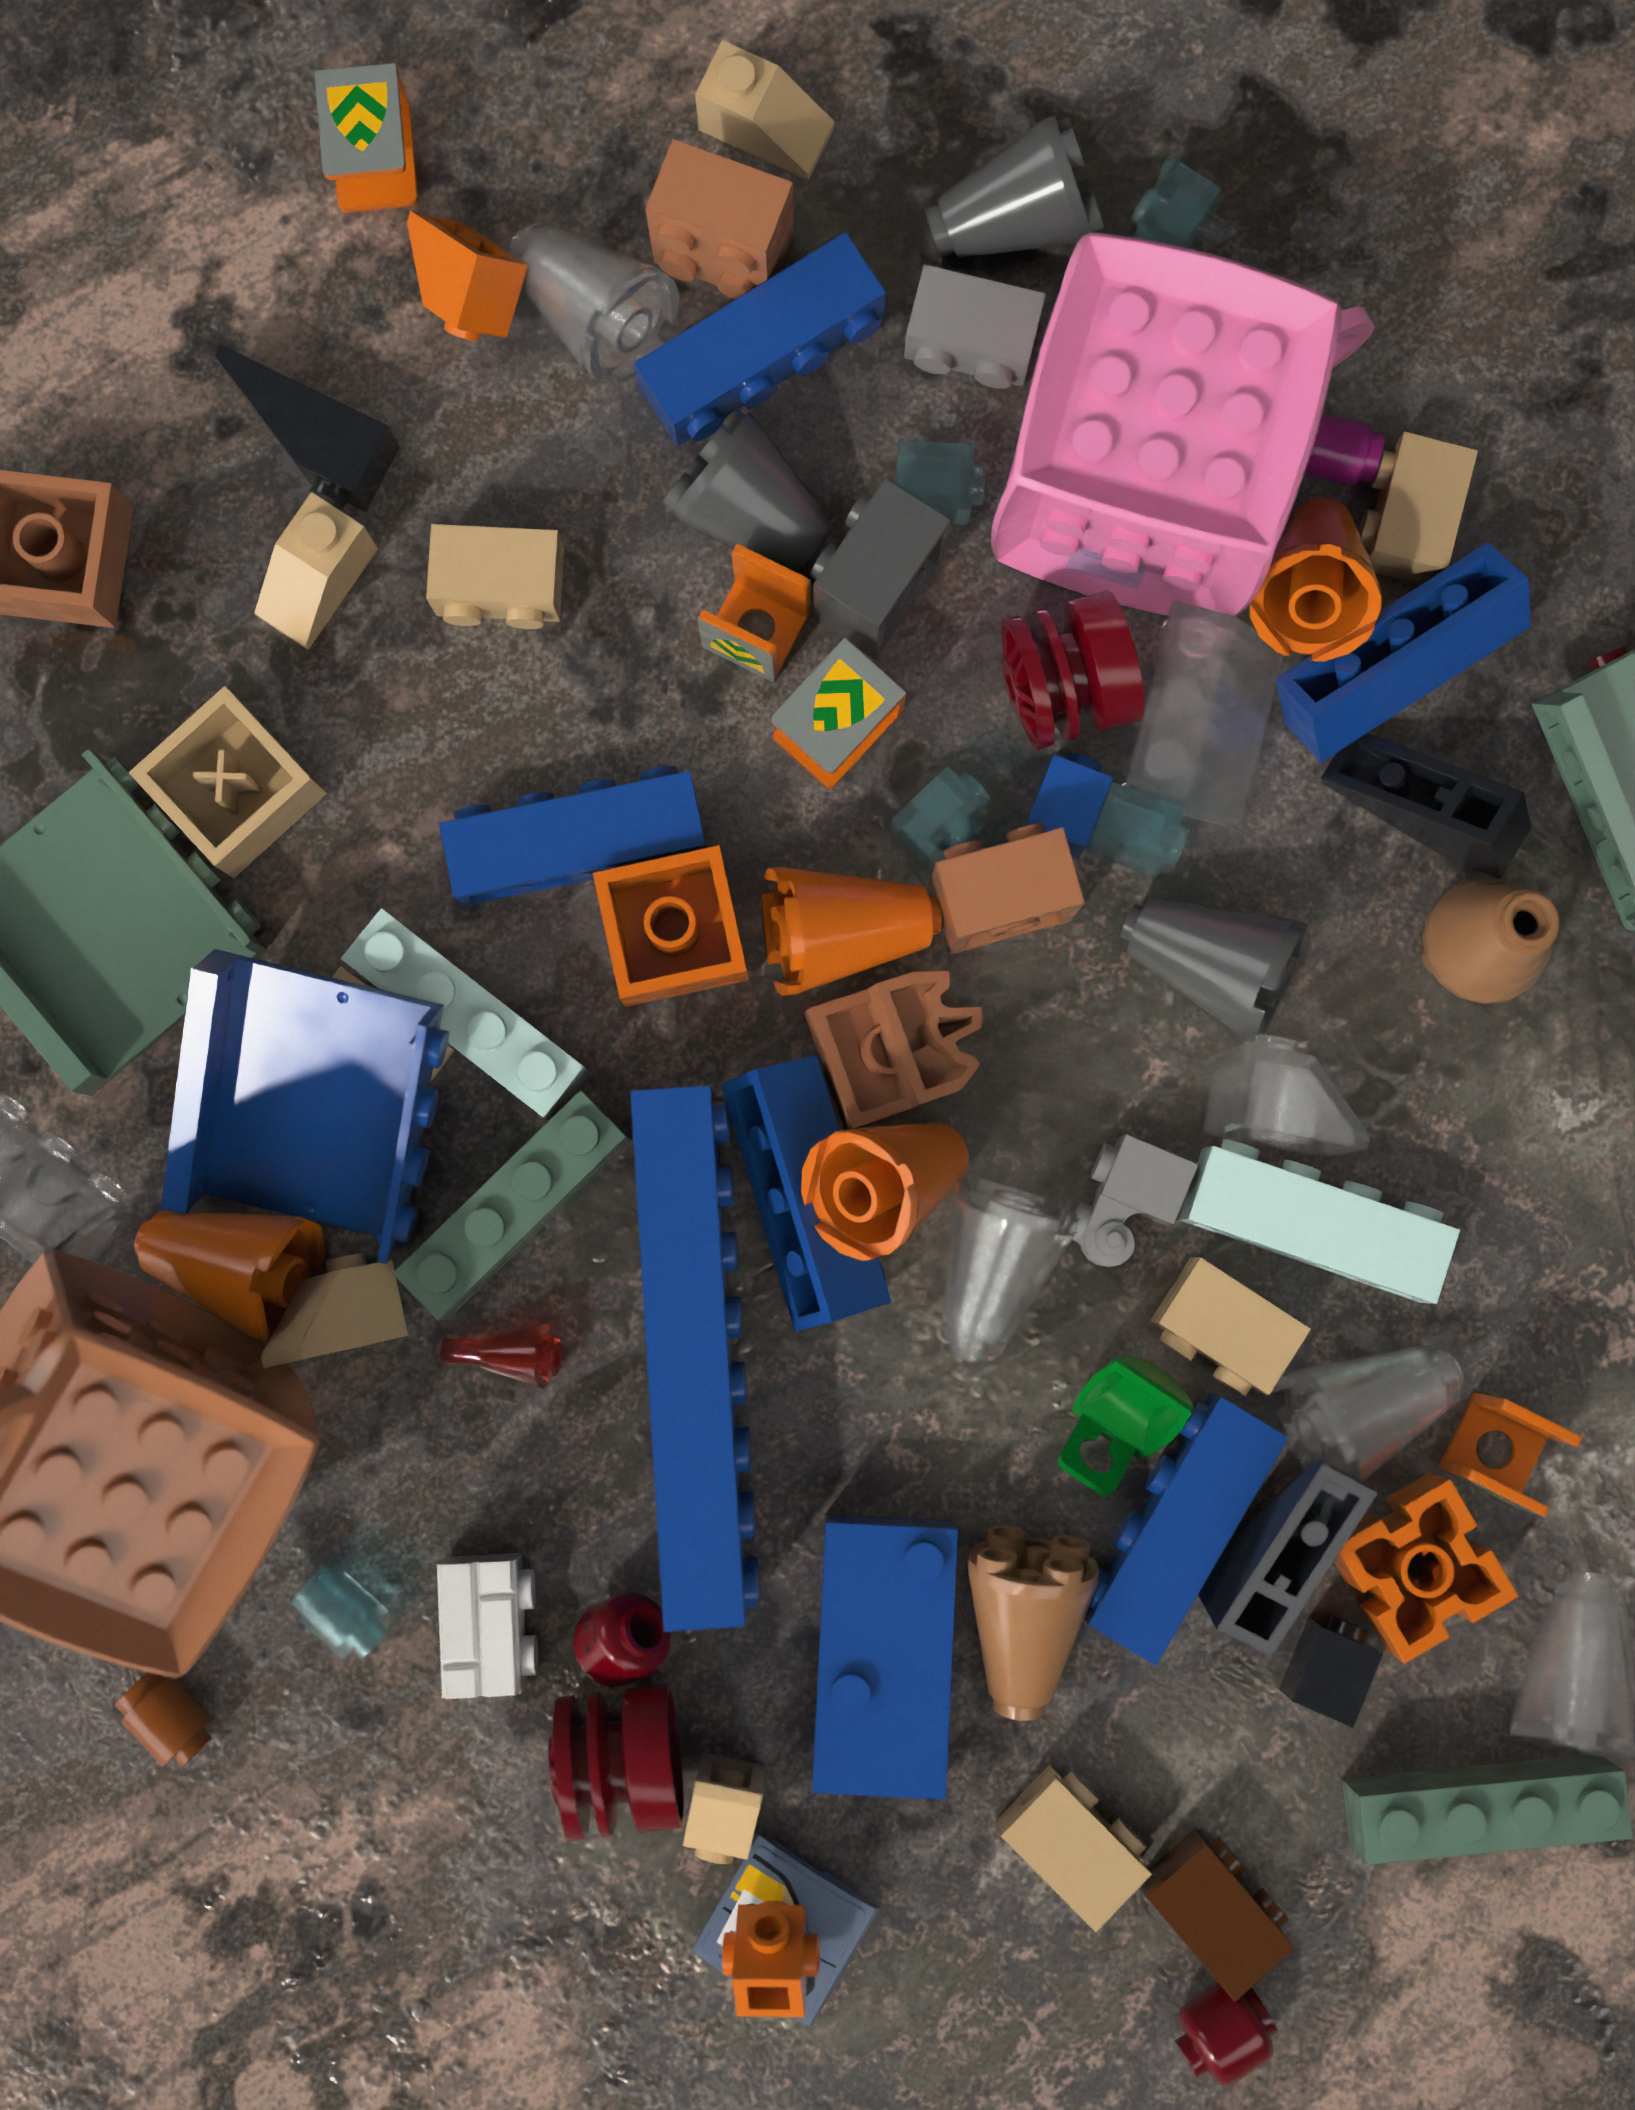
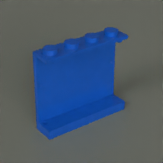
(303, 1096)

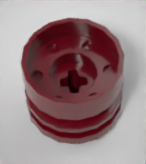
(1083, 667)
(617, 1762)

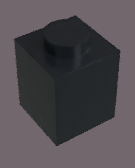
(1331, 1669)

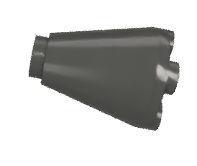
(1019, 198)
(751, 497)

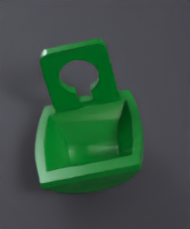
(1130, 1406)

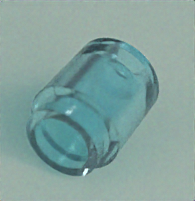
(341, 1613)

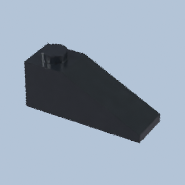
(329, 442)
(1433, 802)
(1283, 1556)

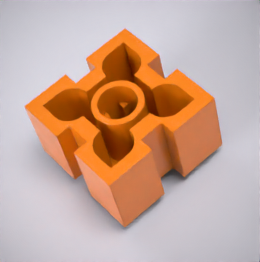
(1455, 1574)

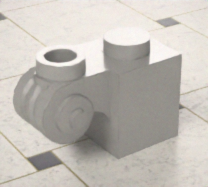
(1131, 1181)

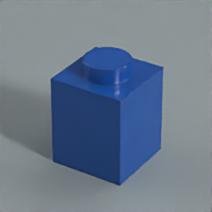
(1071, 798)

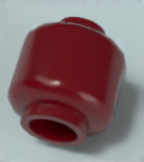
(621, 1639)
(1225, 2034)

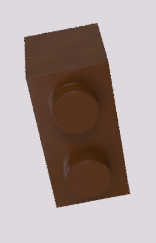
(1215, 1913)

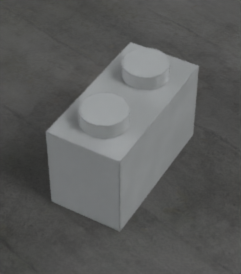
(973, 327)

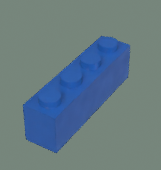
(762, 340)
(1410, 652)
(569, 837)
(777, 1121)
(1182, 1526)

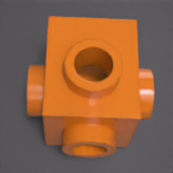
(771, 1959)

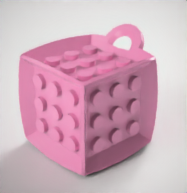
(1169, 423)

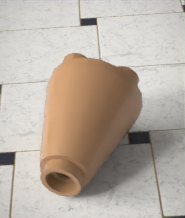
(1489, 939)
(1028, 1613)

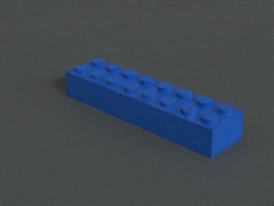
(690, 1359)

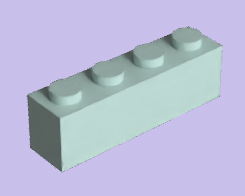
(476, 1020)
(1320, 1224)

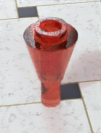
(521, 1354)

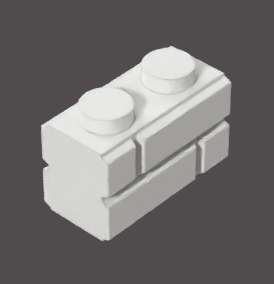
(484, 1625)

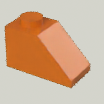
(464, 276)

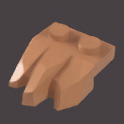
(893, 1046)

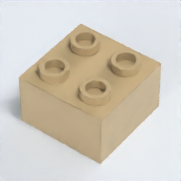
(227, 783)

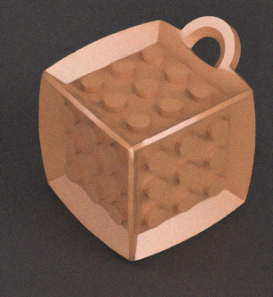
(137, 1464)

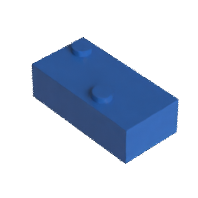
(885, 1657)

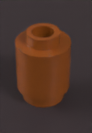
(165, 1719)

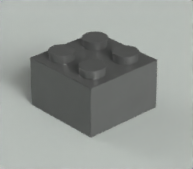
(878, 567)

